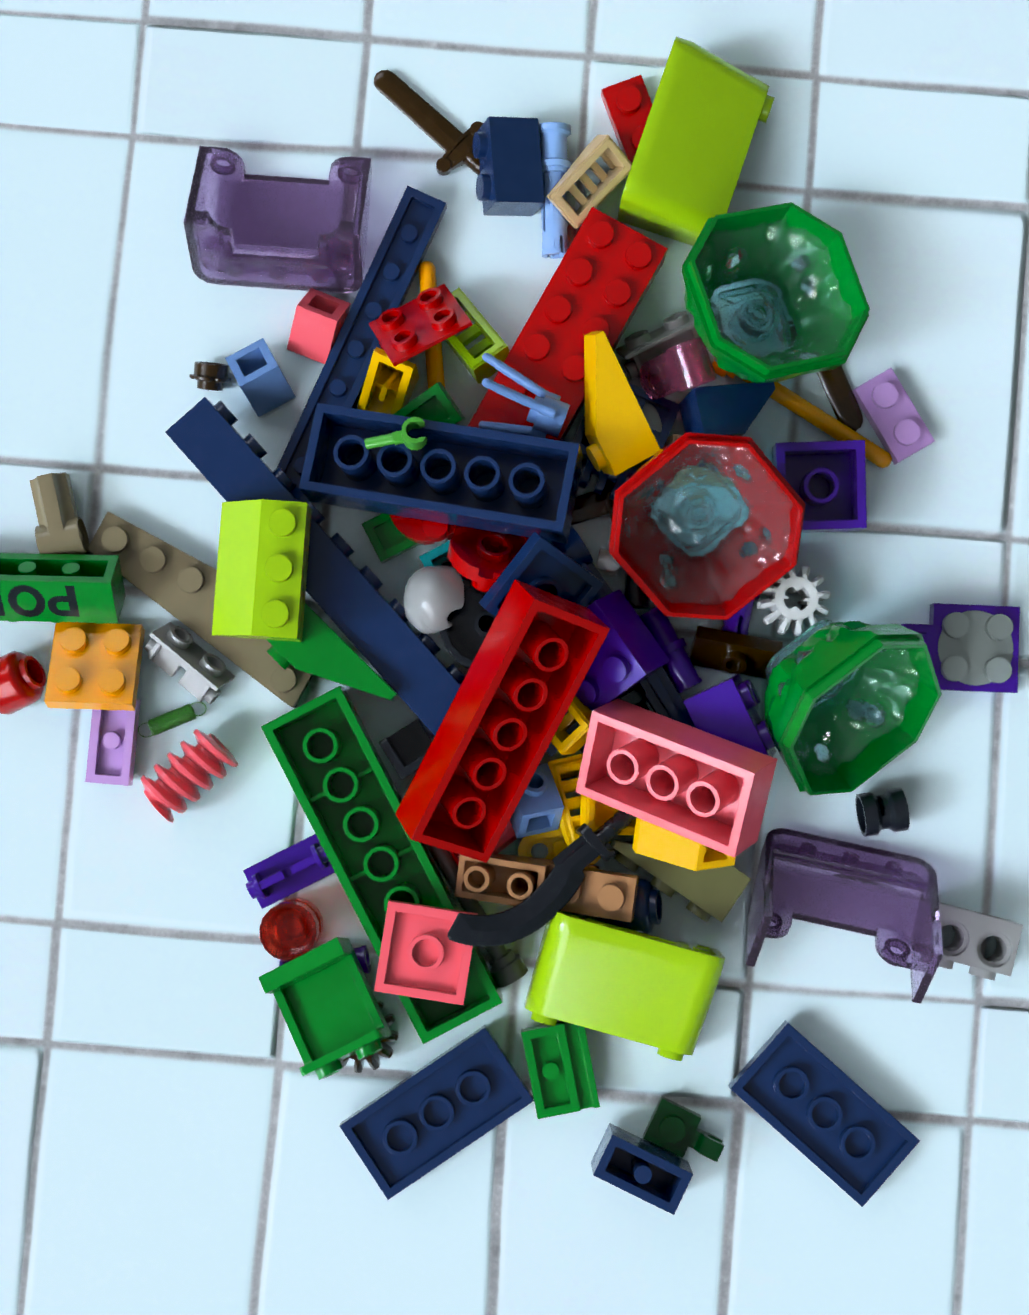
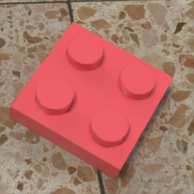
(418, 955)

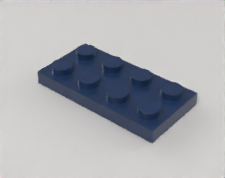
(436, 1112)
(823, 1113)

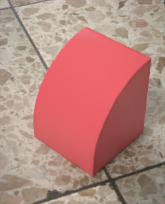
(317, 325)

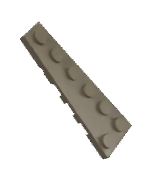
(188, 593)

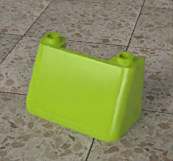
(692, 144)
(623, 983)

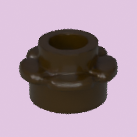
(210, 375)

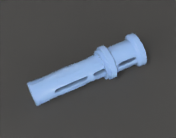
(554, 165)

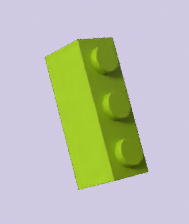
(262, 570)

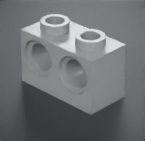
(970, 931)

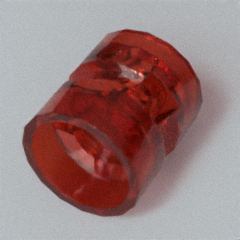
(291, 928)

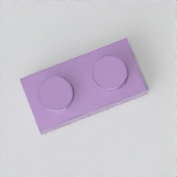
(893, 416)
(112, 746)

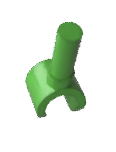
(400, 436)

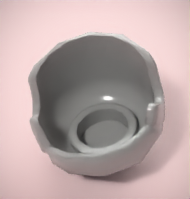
(432, 596)

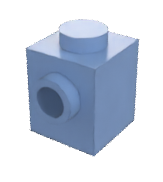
(539, 807)

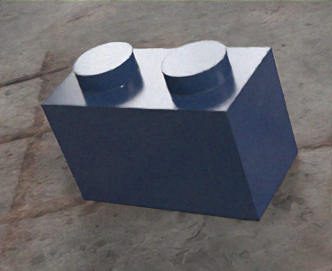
(509, 166)
(641, 1168)

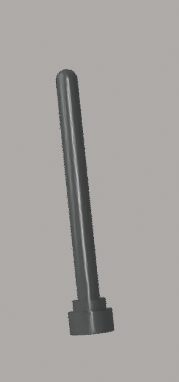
(505, 964)

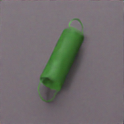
(172, 719)

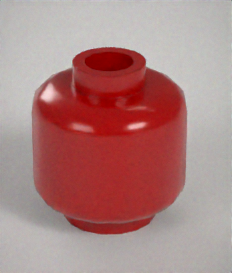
(20, 681)

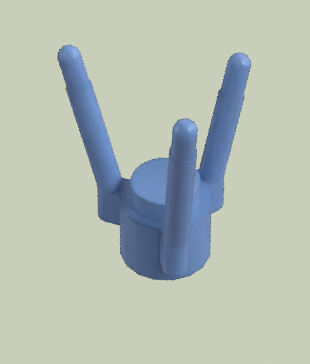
(545, 411)

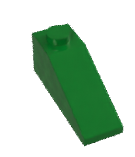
(328, 657)

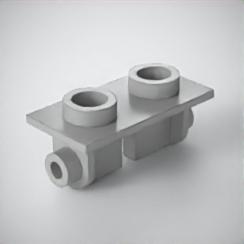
(645, 346)
(174, 648)

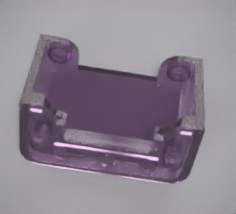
(277, 227)

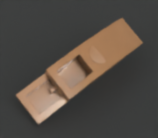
(514, 878)

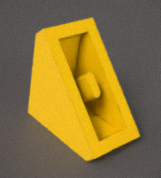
(386, 386)

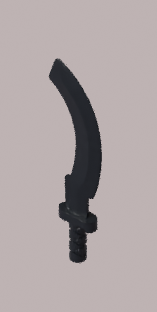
(548, 897)

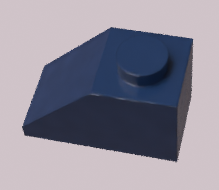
(724, 407)

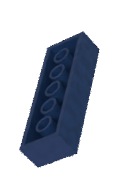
(456, 479)

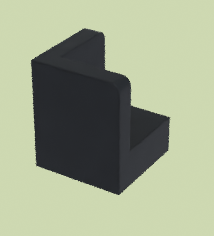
(407, 748)

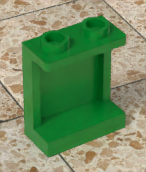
(328, 1007)

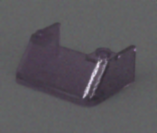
(851, 891)

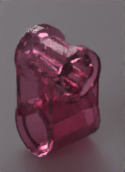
(677, 369)

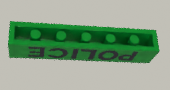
(61, 588)

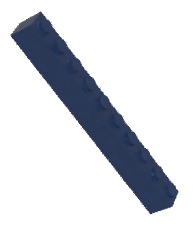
(333, 580)

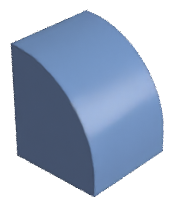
(260, 377)

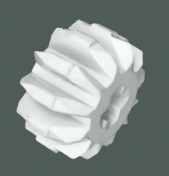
(794, 615)

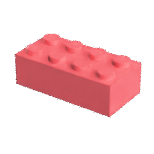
(676, 776)

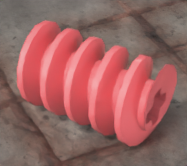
(186, 774)

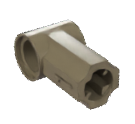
(59, 525)

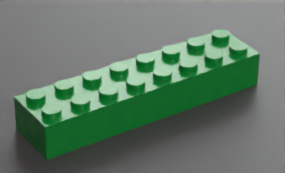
(354, 818)

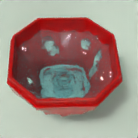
(712, 560)

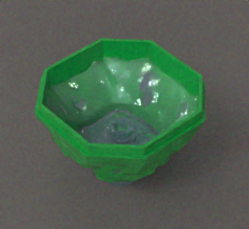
(774, 293)
(848, 701)

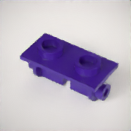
(288, 871)

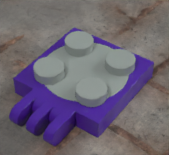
(973, 646)

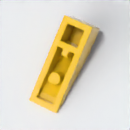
(613, 416)

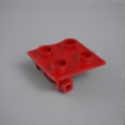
(419, 324)

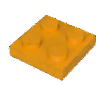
(95, 666)

